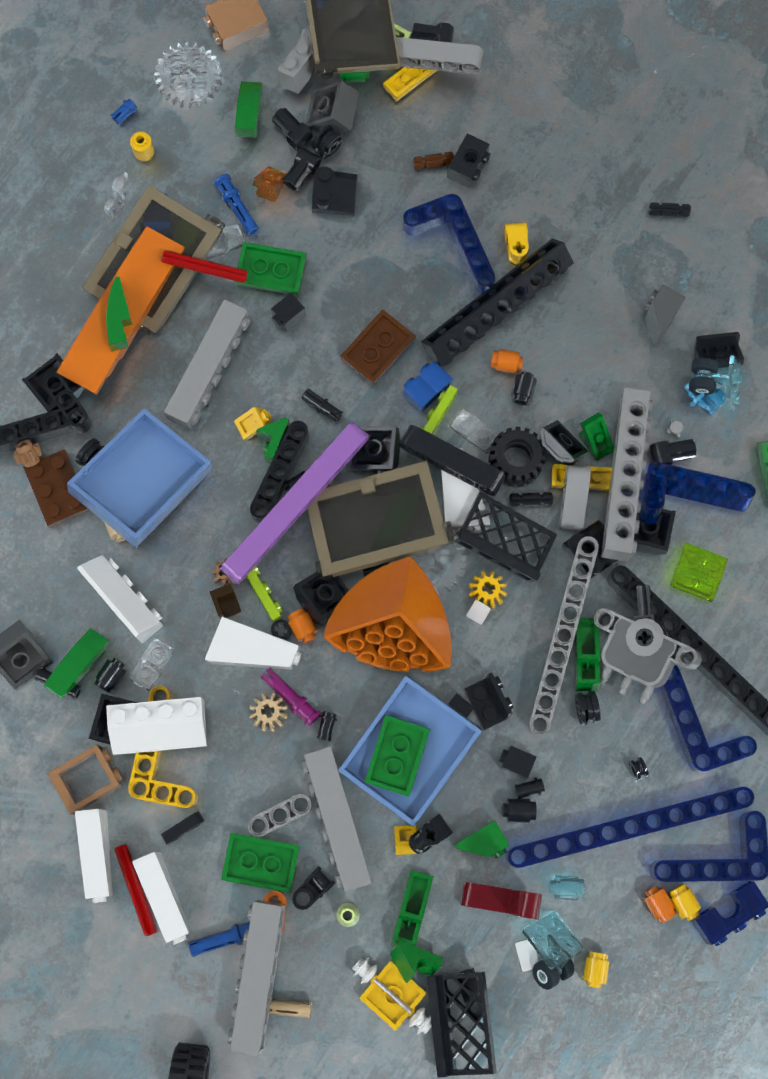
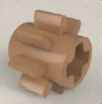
(27, 453)
(220, 577)

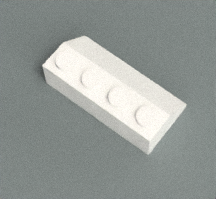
(121, 598)
(157, 725)

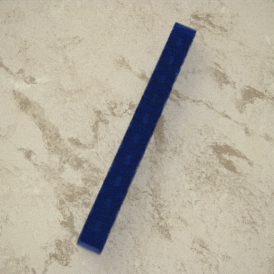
(641, 826)

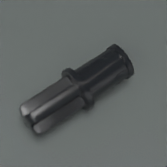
(322, 405)

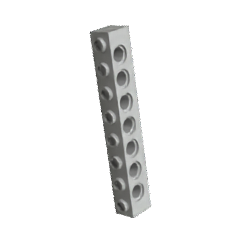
(614, 546)

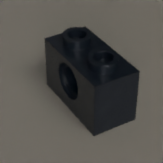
(470, 149)

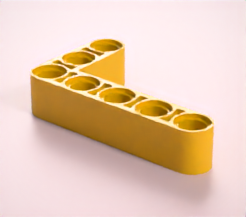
(148, 777)

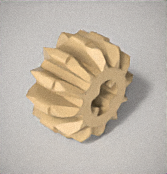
(262, 718)

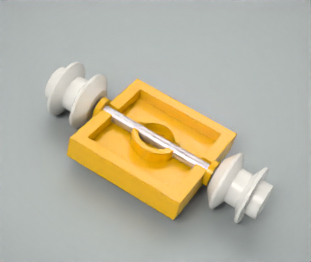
(391, 996)

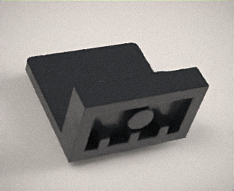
(489, 701)

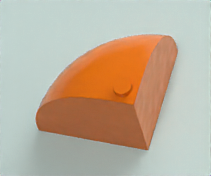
(393, 620)

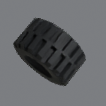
(522, 440)
(190, 1062)

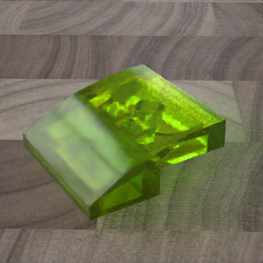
(698, 572)

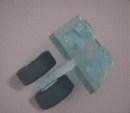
(708, 377)
(555, 946)

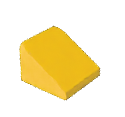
(402, 836)

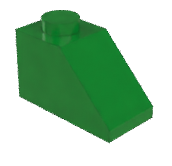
(485, 842)

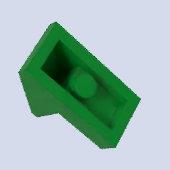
(274, 433)
(596, 436)
(411, 958)

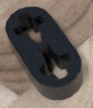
(182, 828)

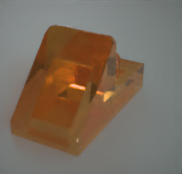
(269, 183)

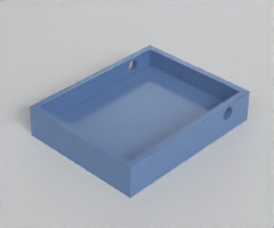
(139, 477)
(446, 746)

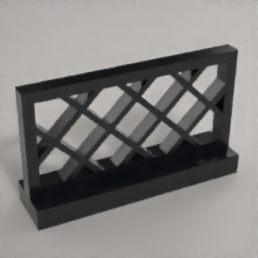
(502, 556)
(442, 1024)

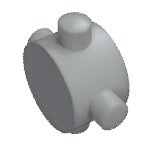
(675, 428)

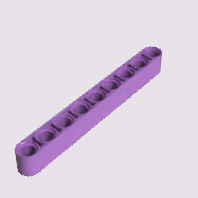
(294, 503)

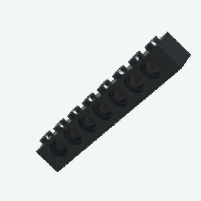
(503, 290)

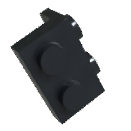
(719, 348)

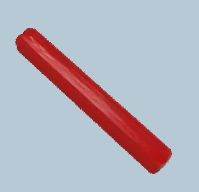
(204, 266)
(135, 890)

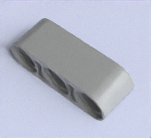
(574, 497)
(268, 815)

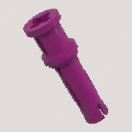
(298, 704)

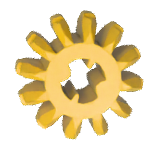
(491, 582)

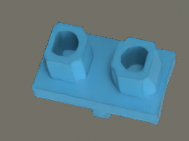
(708, 402)

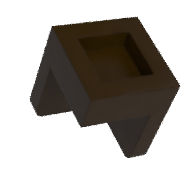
(225, 601)

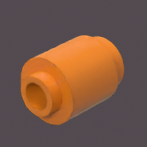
(506, 361)
(302, 626)
(659, 904)

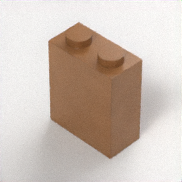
(235, 21)

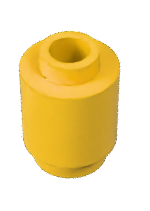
(142, 146)
(685, 902)
(596, 969)

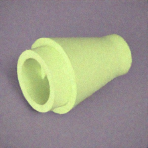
(348, 907)

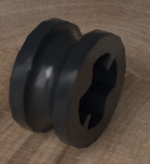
(286, 626)
(639, 768)

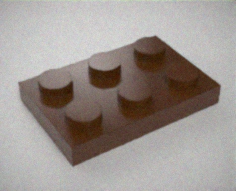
(377, 347)
(50, 488)

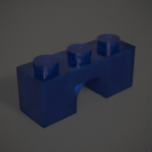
(748, 905)

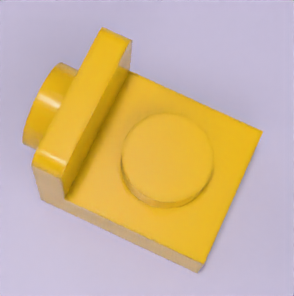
(251, 421)

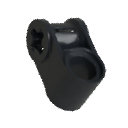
(429, 835)
(313, 888)

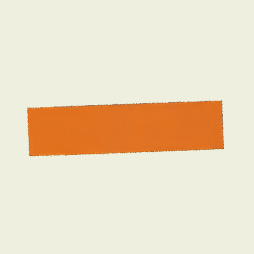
(142, 280)

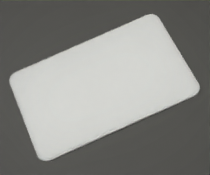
(478, 612)
(526, 954)

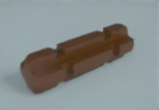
(433, 160)

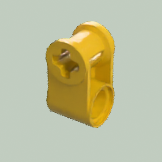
(517, 240)

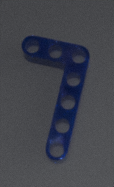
(459, 235)
(690, 485)
(694, 727)
(720, 866)

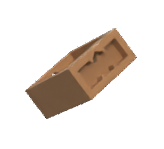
(64, 790)

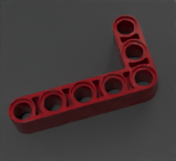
(502, 900)

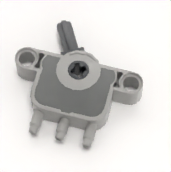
(637, 660)

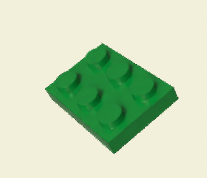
(272, 268)
(397, 755)
(260, 862)

